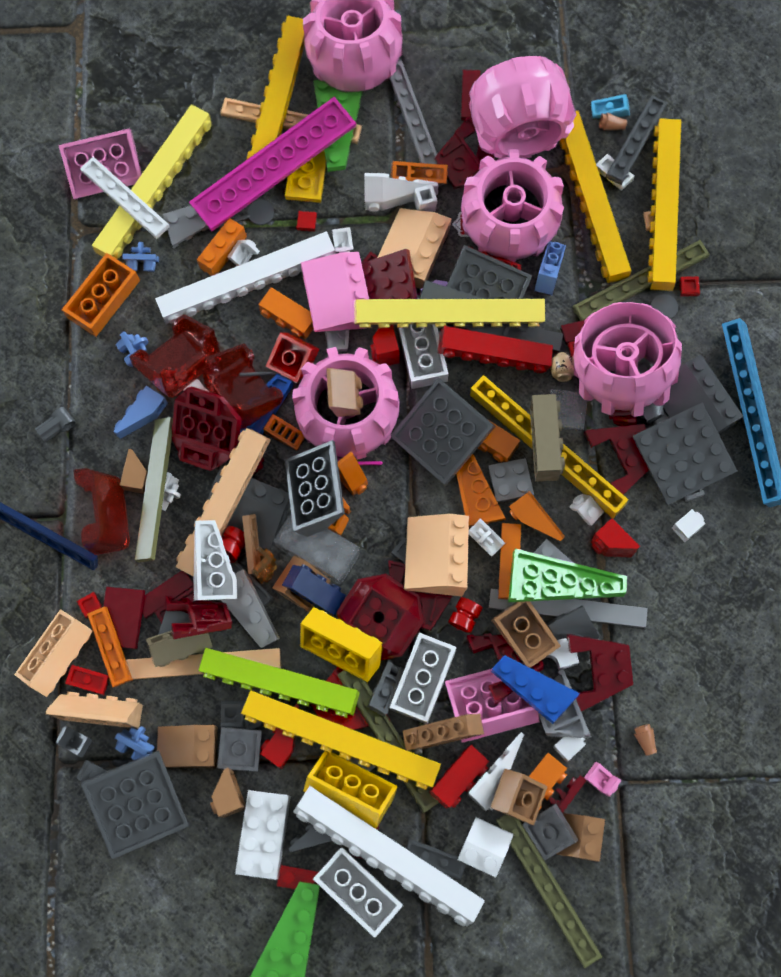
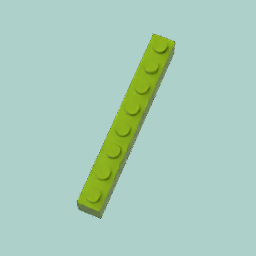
(279, 681)

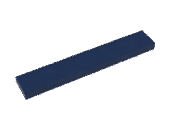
(48, 537)

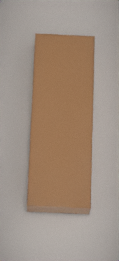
(251, 541)

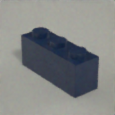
(314, 589)

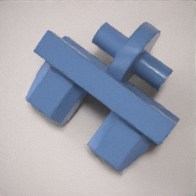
(148, 259)
(132, 344)
(136, 740)

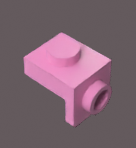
(602, 779)

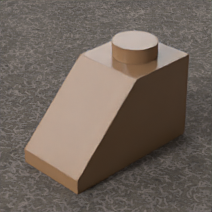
(134, 474)

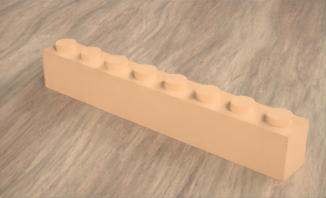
(229, 489)

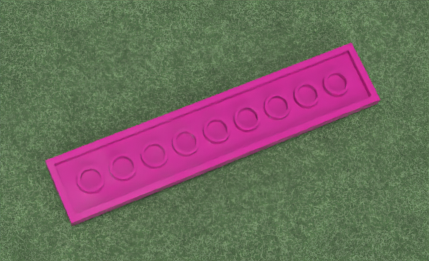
(272, 164)

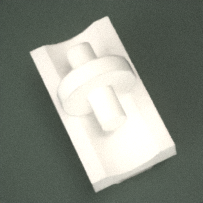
(170, 490)
(486, 537)

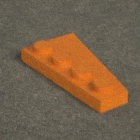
(477, 495)

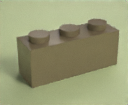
(166, 649)

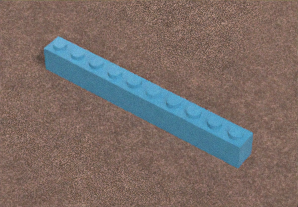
(754, 411)

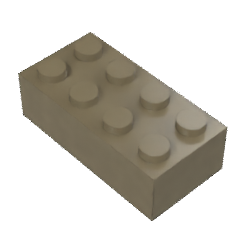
(545, 437)

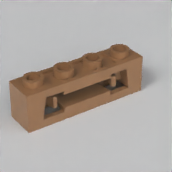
(443, 732)

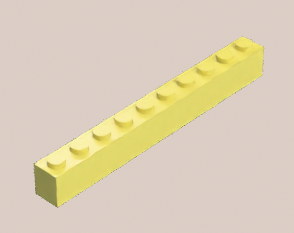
(155, 180)
(448, 311)

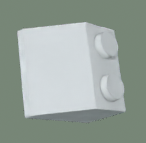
(485, 847)

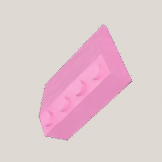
(113, 150)
(332, 288)
(472, 696)

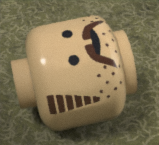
(562, 367)

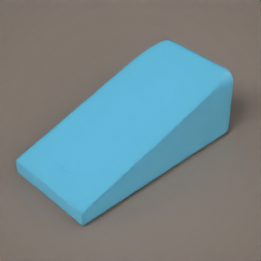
(614, 105)

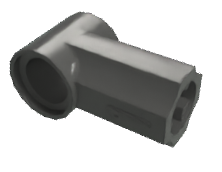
(60, 421)

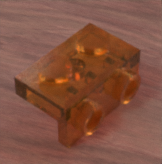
(266, 567)

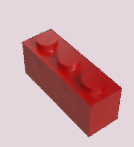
(459, 777)

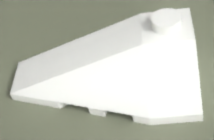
(388, 192)
(212, 566)
(486, 787)

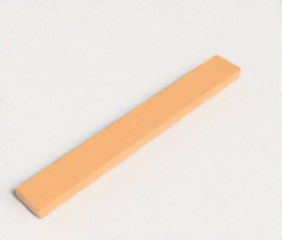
(250, 112)
(145, 668)

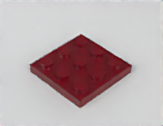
(390, 276)

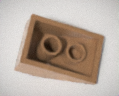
(526, 633)
(188, 746)

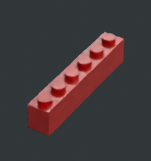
(495, 349)

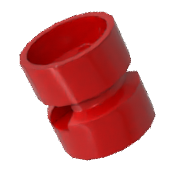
(233, 542)
(465, 615)

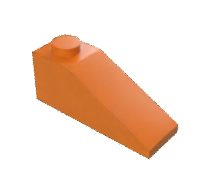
(421, 171)
(352, 474)
(532, 514)

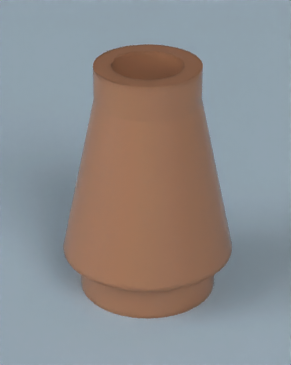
(612, 122)
(646, 739)

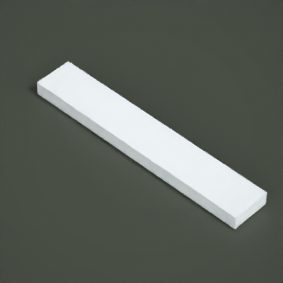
(125, 197)

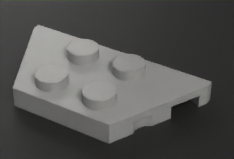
(571, 722)

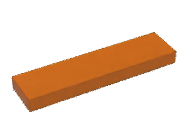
(512, 537)
(109, 647)

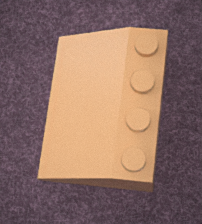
(422, 235)
(437, 554)
(96, 710)

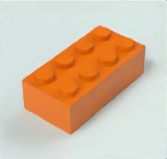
(101, 294)

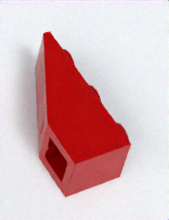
(279, 747)

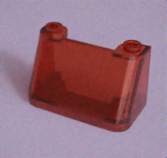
(179, 358)
(244, 393)
(111, 525)

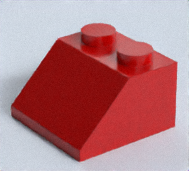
(385, 347)
(290, 356)
(614, 541)

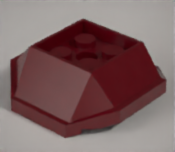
(204, 428)
(400, 608)

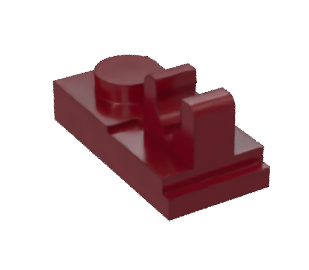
(574, 786)

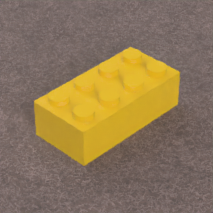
(340, 644)
(352, 787)

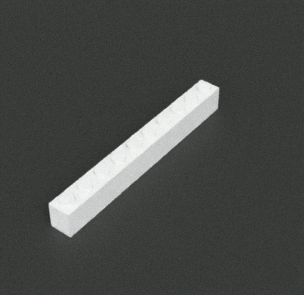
(243, 278)
(389, 857)

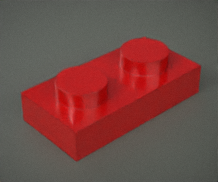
(87, 680)
(291, 876)

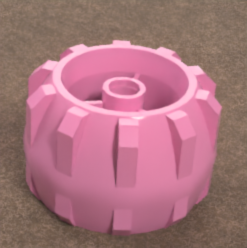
(343, 45)
(521, 107)
(507, 239)
(616, 342)
(358, 437)

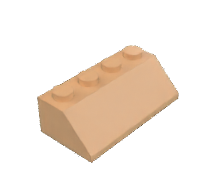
(53, 653)

